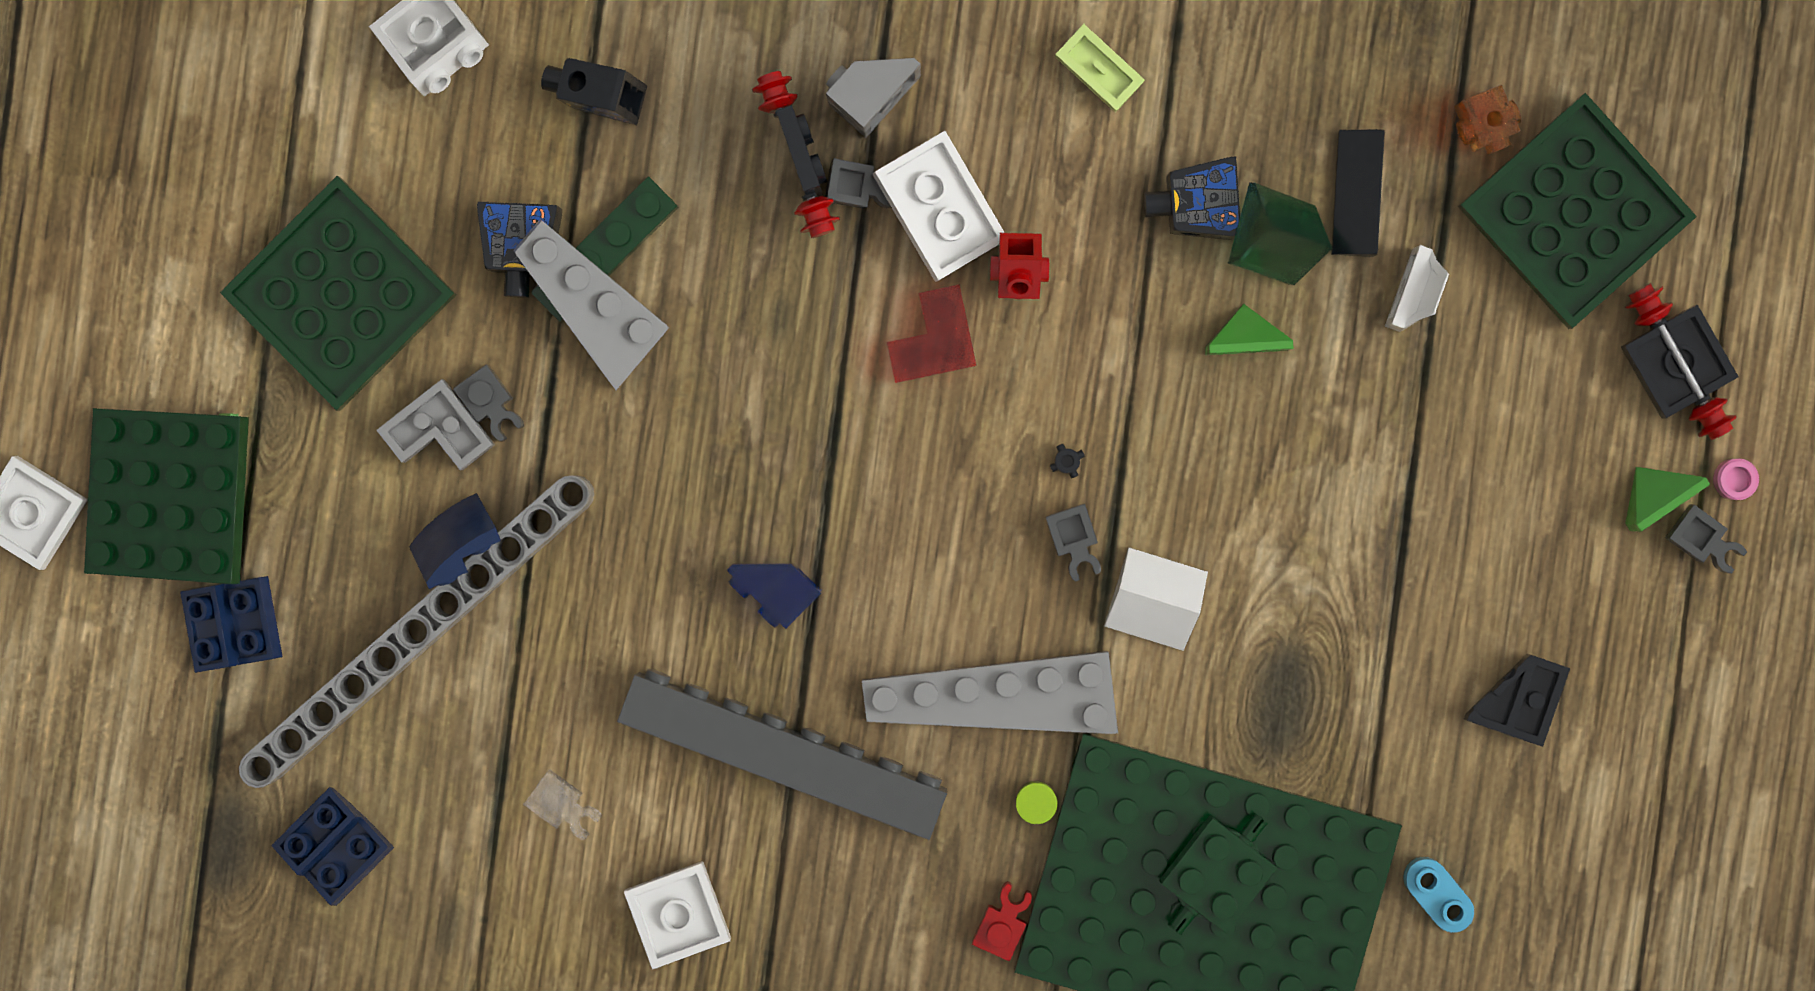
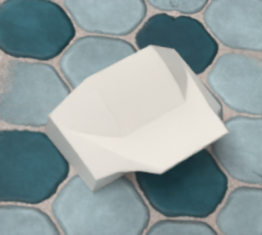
(1418, 290)

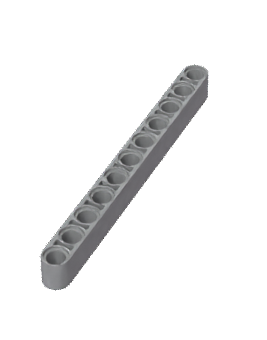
(398, 639)

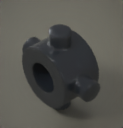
(1067, 461)

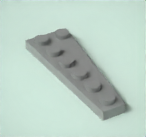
(1033, 694)

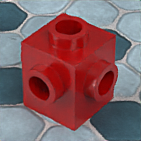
(1019, 266)

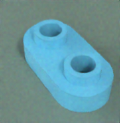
(1439, 895)

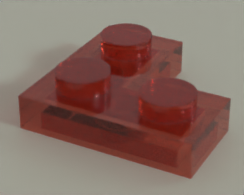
(946, 344)

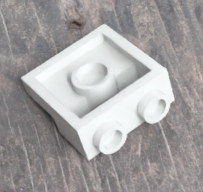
(429, 41)

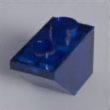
(778, 587)

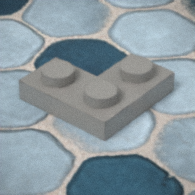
(441, 417)

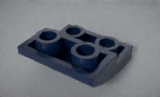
(451, 536)
(231, 624)
(332, 846)

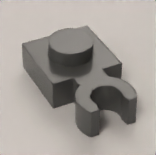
(853, 185)
(486, 397)
(1072, 534)
(1701, 536)

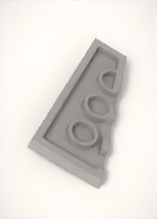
(596, 308)

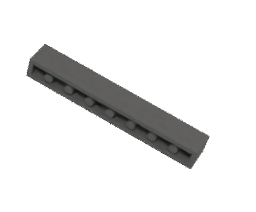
(782, 754)

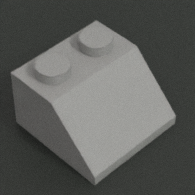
(870, 90)

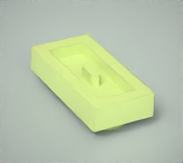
(1099, 68)

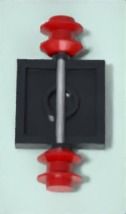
(798, 135)
(1680, 362)

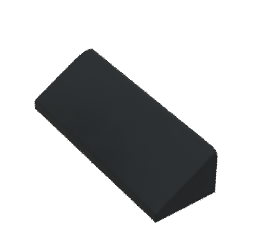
(1358, 192)

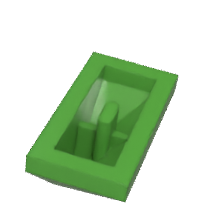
(1248, 334)
(1657, 494)

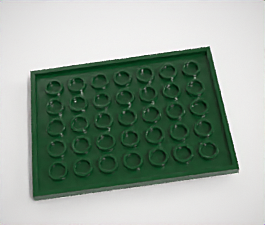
(1125, 822)

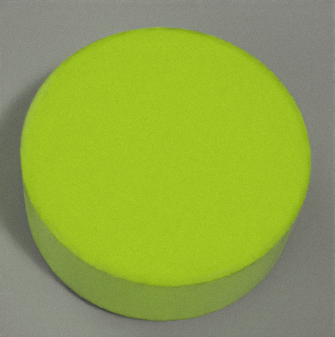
(1036, 802)

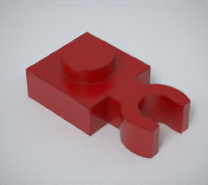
(1001, 927)

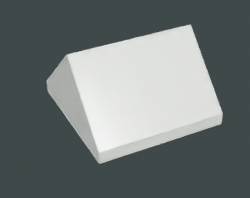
(1156, 599)

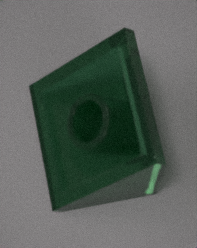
(1278, 236)

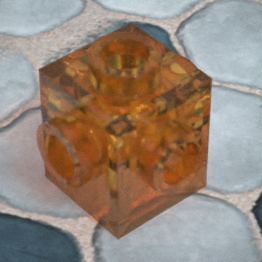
(1489, 106)

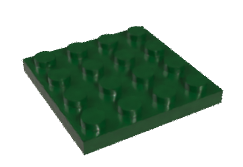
(1577, 211)
(338, 293)
(166, 495)

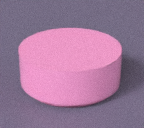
(1736, 479)

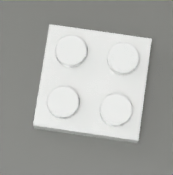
(35, 512)
(677, 915)

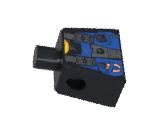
(596, 89)
(1199, 200)
(502, 230)

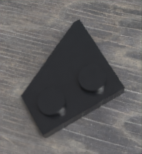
(1522, 700)

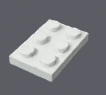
(939, 206)

